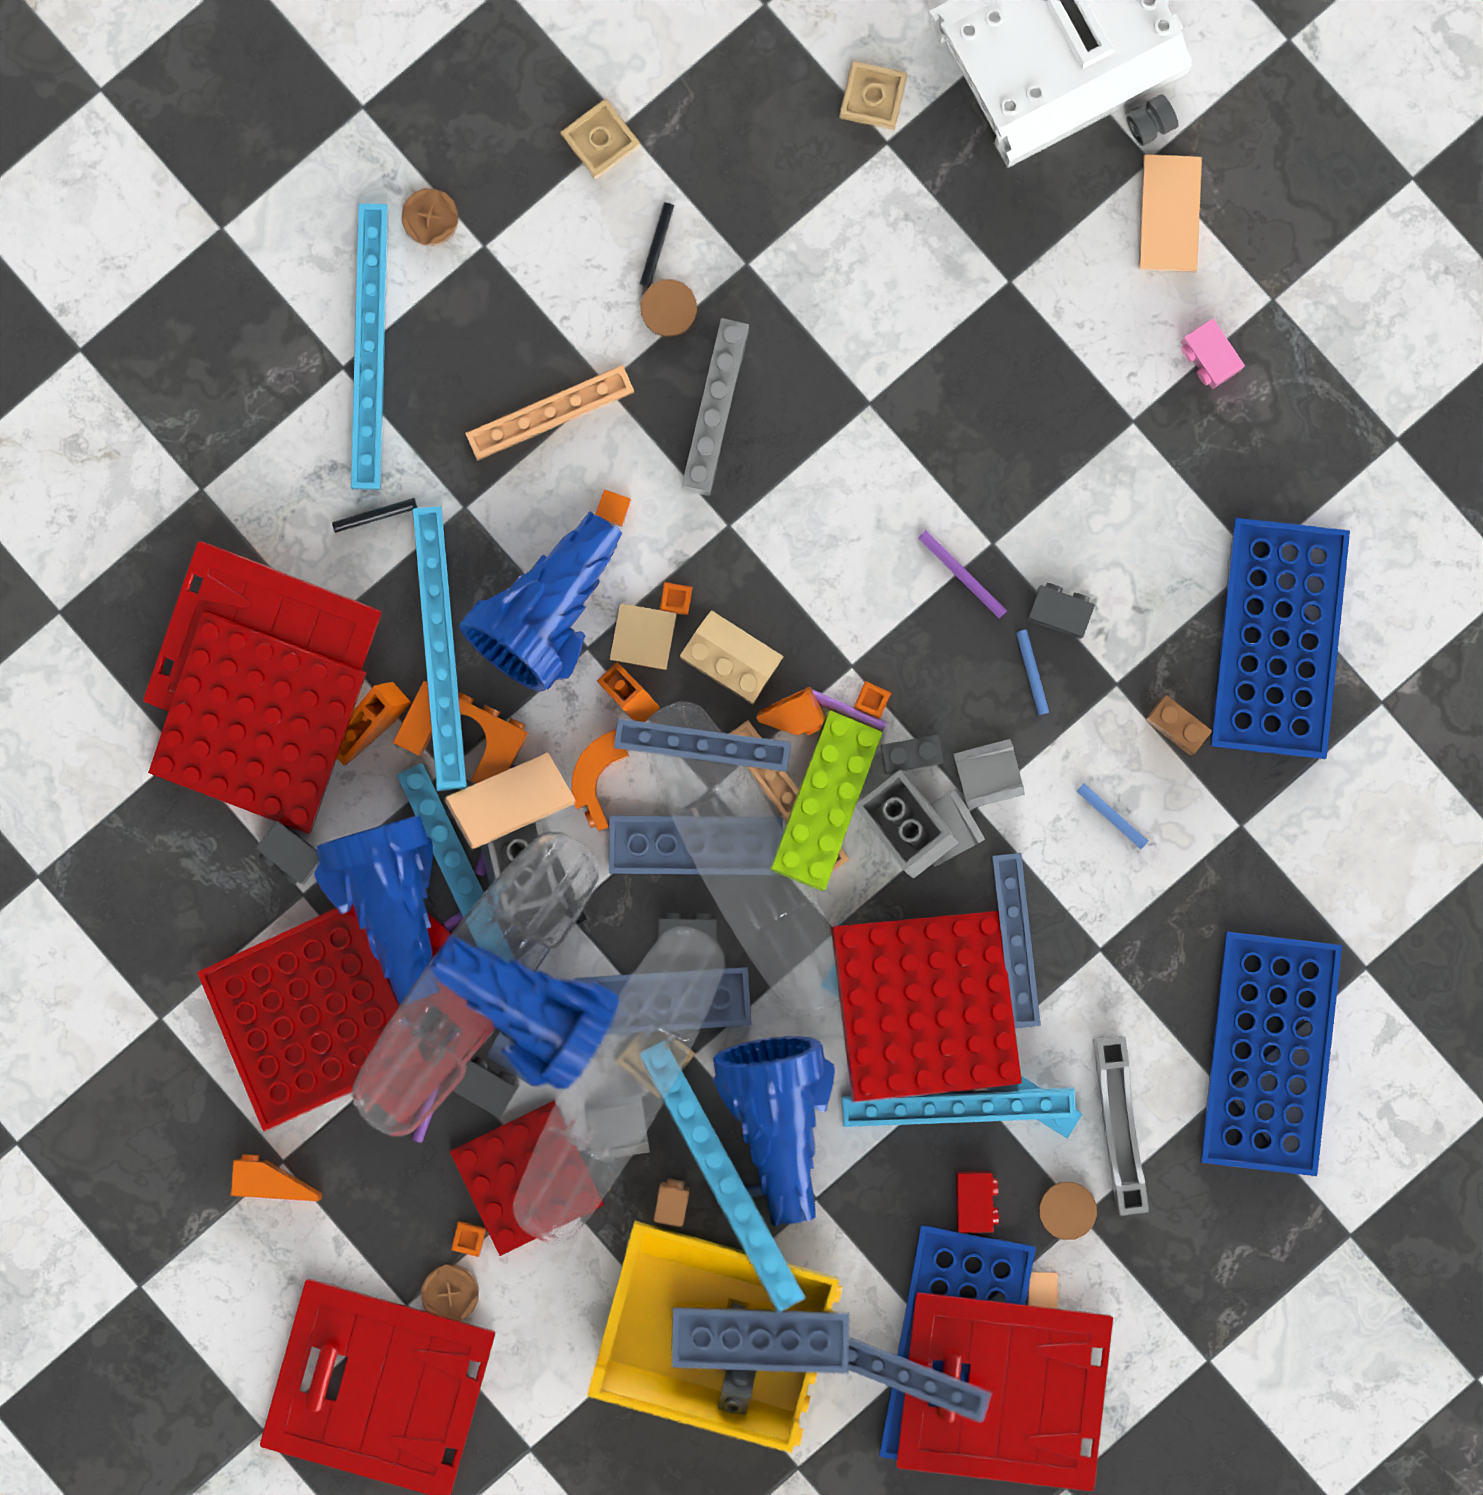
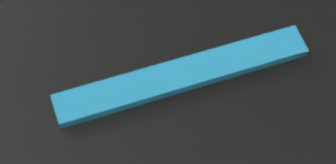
(962, 1107)

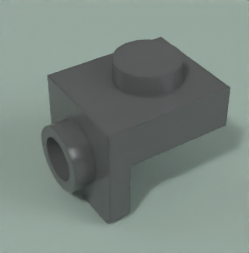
(736, 1390)

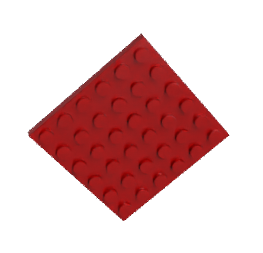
(257, 722)
(925, 1006)
(301, 1014)

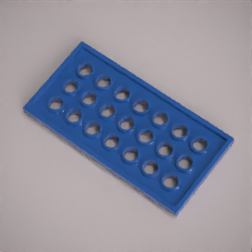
(1325, 630)
(1313, 1072)
(926, 1271)

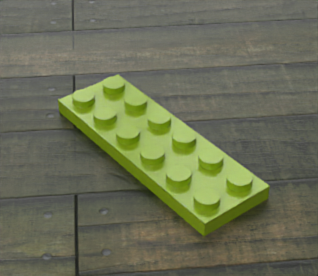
(826, 801)

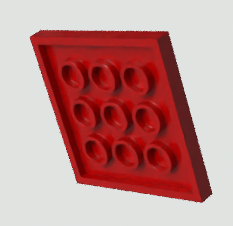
(493, 1171)

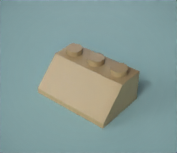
(731, 657)

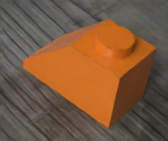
(628, 693)
(794, 713)

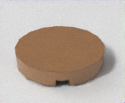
(430, 217)
(668, 308)
(1067, 1210)
(450, 1292)

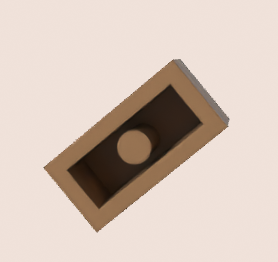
(1178, 725)
(672, 1202)

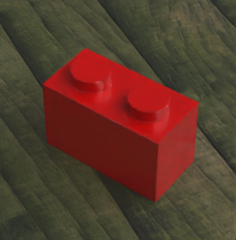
(975, 1201)

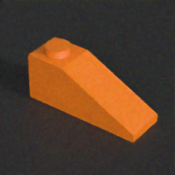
(371, 718)
(265, 1180)

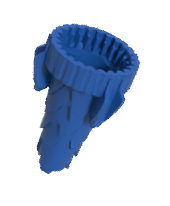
(530, 624)
(386, 882)
(550, 1019)
(775, 1093)

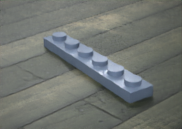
(702, 745)
(1016, 938)
(918, 1380)

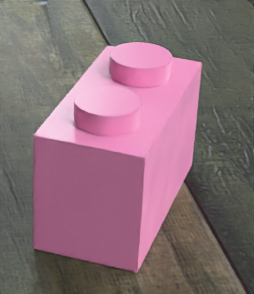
(1211, 354)

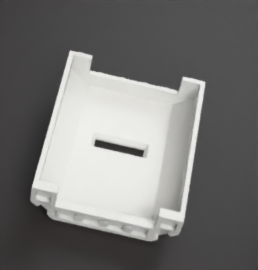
(1038, 75)

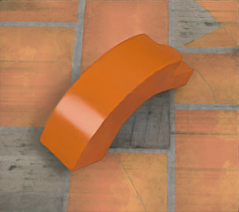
(587, 772)

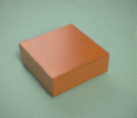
(613, 507)
(676, 598)
(872, 700)
(468, 1238)

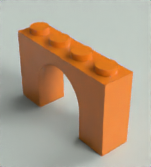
(503, 738)

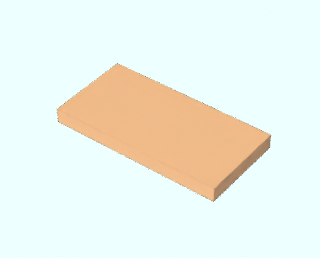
(1170, 213)
(509, 800)

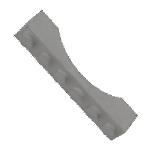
(715, 407)
(1119, 1125)

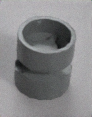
(1148, 121)

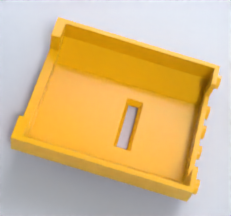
(636, 1349)

